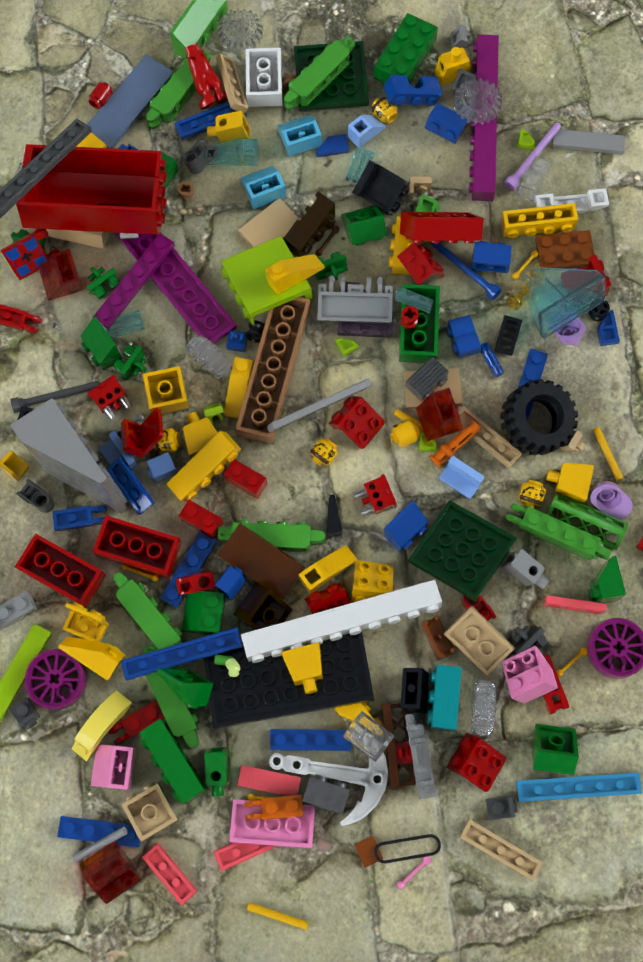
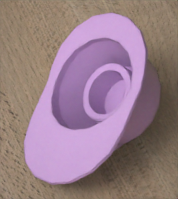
(571, 333)
(611, 500)

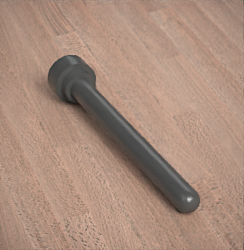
(18, 402)

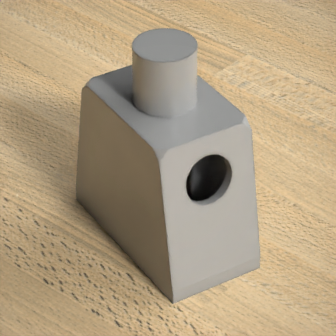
(525, 569)

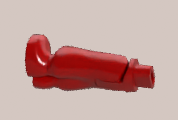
(204, 77)

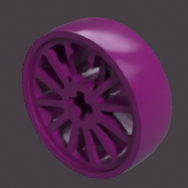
(609, 670)
(67, 701)

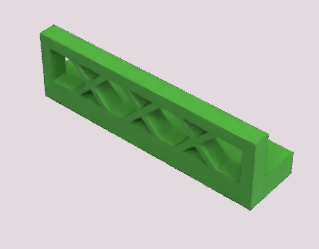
(591, 516)

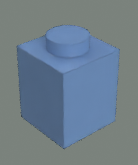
(161, 467)

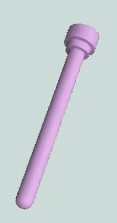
(512, 181)

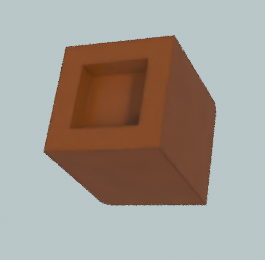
(366, 851)

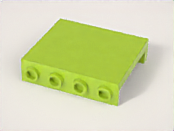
(249, 280)

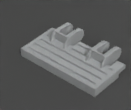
(354, 304)
(420, 756)

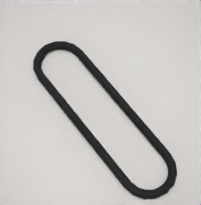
(408, 857)

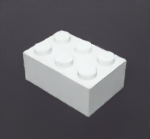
(264, 77)

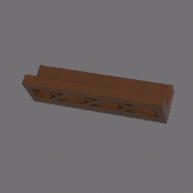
(391, 752)

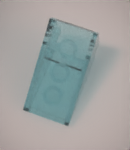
(562, 296)

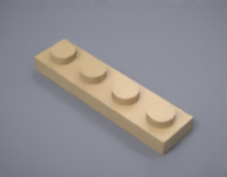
(232, 83)
(490, 439)
(501, 850)

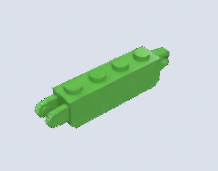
(319, 73)
(172, 96)
(559, 533)
(283, 536)
(145, 612)
(177, 714)

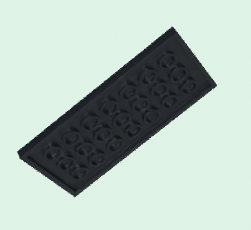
(268, 692)

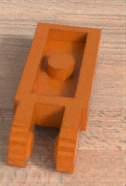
(276, 808)

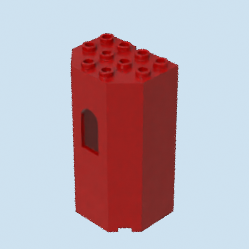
(98, 192)

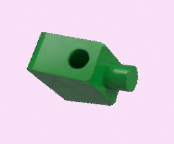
(217, 760)

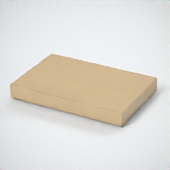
(268, 224)
(453, 383)
(479, 640)

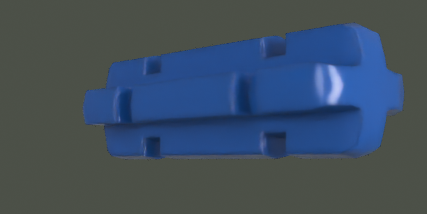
(491, 360)

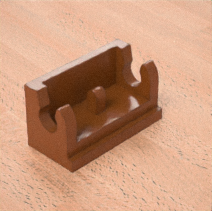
(438, 641)

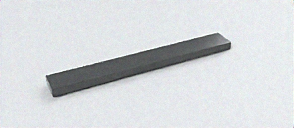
(42, 164)

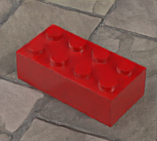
(441, 227)
(137, 546)
(60, 570)

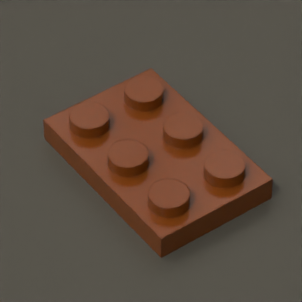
(564, 249)

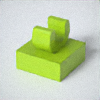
(212, 410)

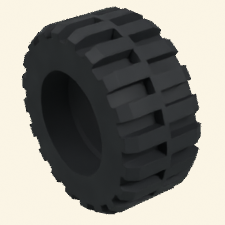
(555, 401)

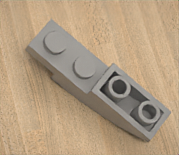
(15, 609)

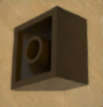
(262, 608)

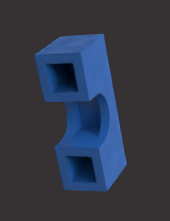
(400, 91)

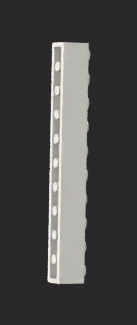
(342, 620)

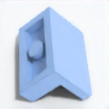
(461, 477)

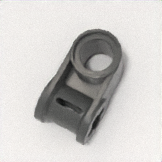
(198, 156)
(34, 495)

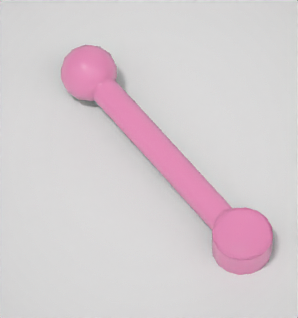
(426, 861)

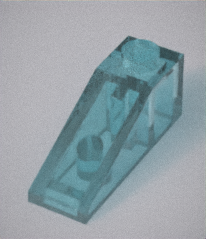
(237, 153)

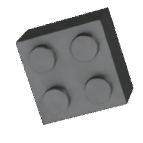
(326, 795)

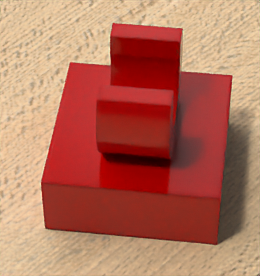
(403, 753)

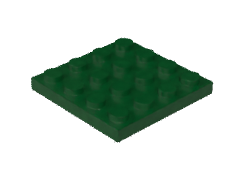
(347, 89)
(462, 550)

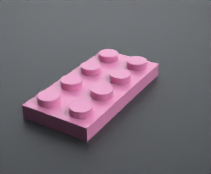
(285, 832)

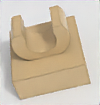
(574, 443)

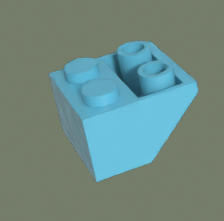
(300, 135)
(263, 186)

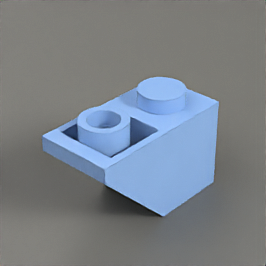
(364, 129)

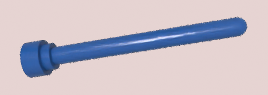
(491, 289)

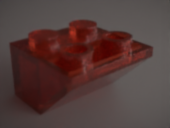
(60, 275)
(439, 415)
(109, 872)

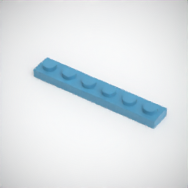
(578, 787)

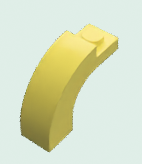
(99, 724)

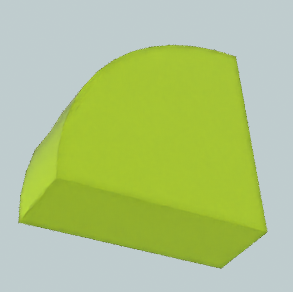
(525, 140)
(346, 346)
(424, 446)

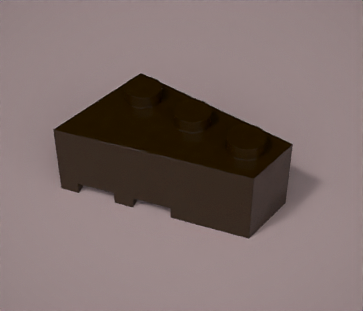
(312, 226)

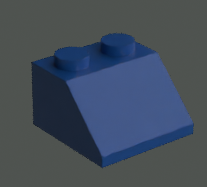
(406, 527)

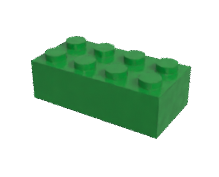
(406, 49)
(421, 342)
(173, 761)

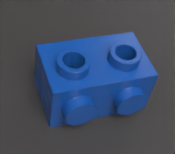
(446, 123)
(491, 257)

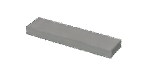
(589, 141)

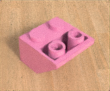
(528, 675)
(114, 767)

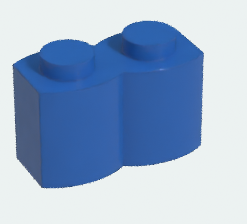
(463, 337)
(230, 582)

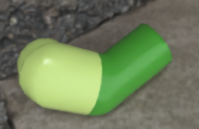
(230, 663)

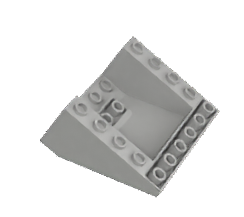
(64, 453)

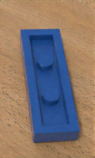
(130, 486)

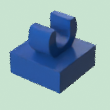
(236, 341)

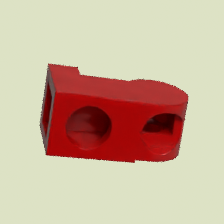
(195, 582)

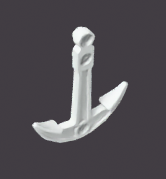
(354, 775)

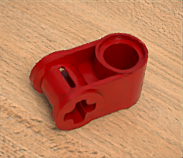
(481, 606)

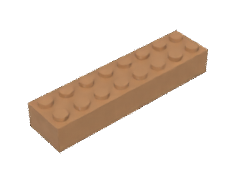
(273, 370)

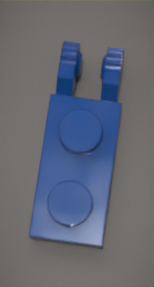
(77, 517)

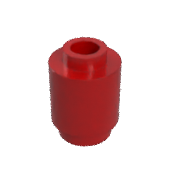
(100, 95)

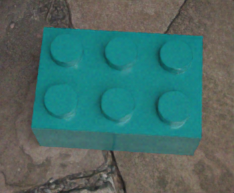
(444, 698)

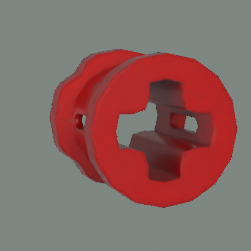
(413, 313)

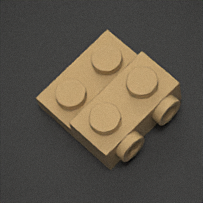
(149, 811)

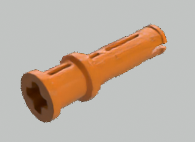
(448, 450)

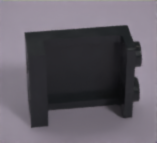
(381, 187)

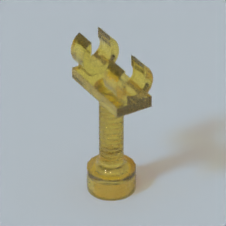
(515, 301)

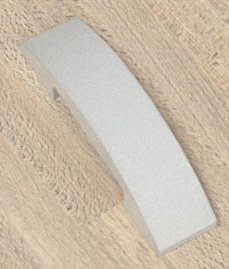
(592, 201)

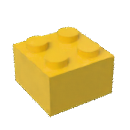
(166, 390)

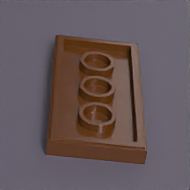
(261, 560)

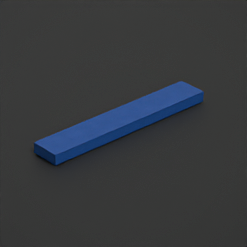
(181, 653)

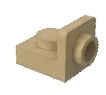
(419, 185)

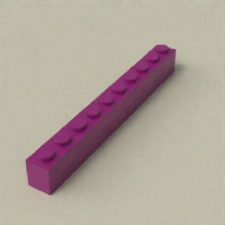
(484, 136)

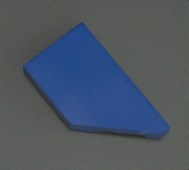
(333, 145)
(608, 331)

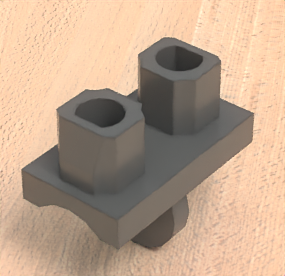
(527, 637)

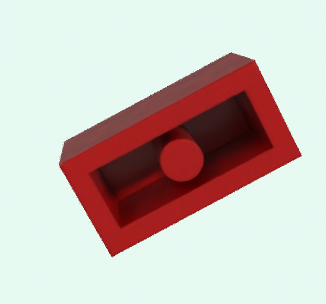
(245, 478)
(201, 519)

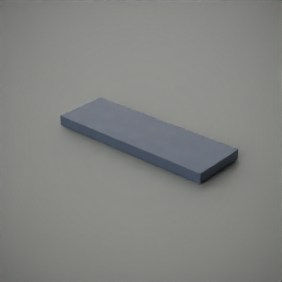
(129, 101)

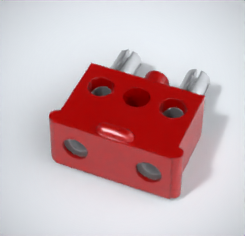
(104, 391)
(385, 496)

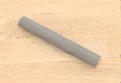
(100, 844)

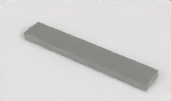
(306, 411)

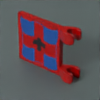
(27, 254)

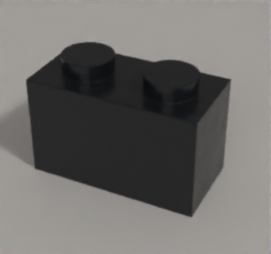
(414, 690)

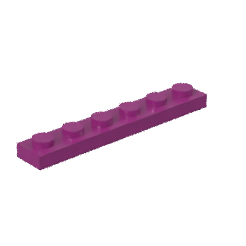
(134, 280)

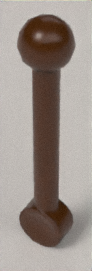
(335, 229)

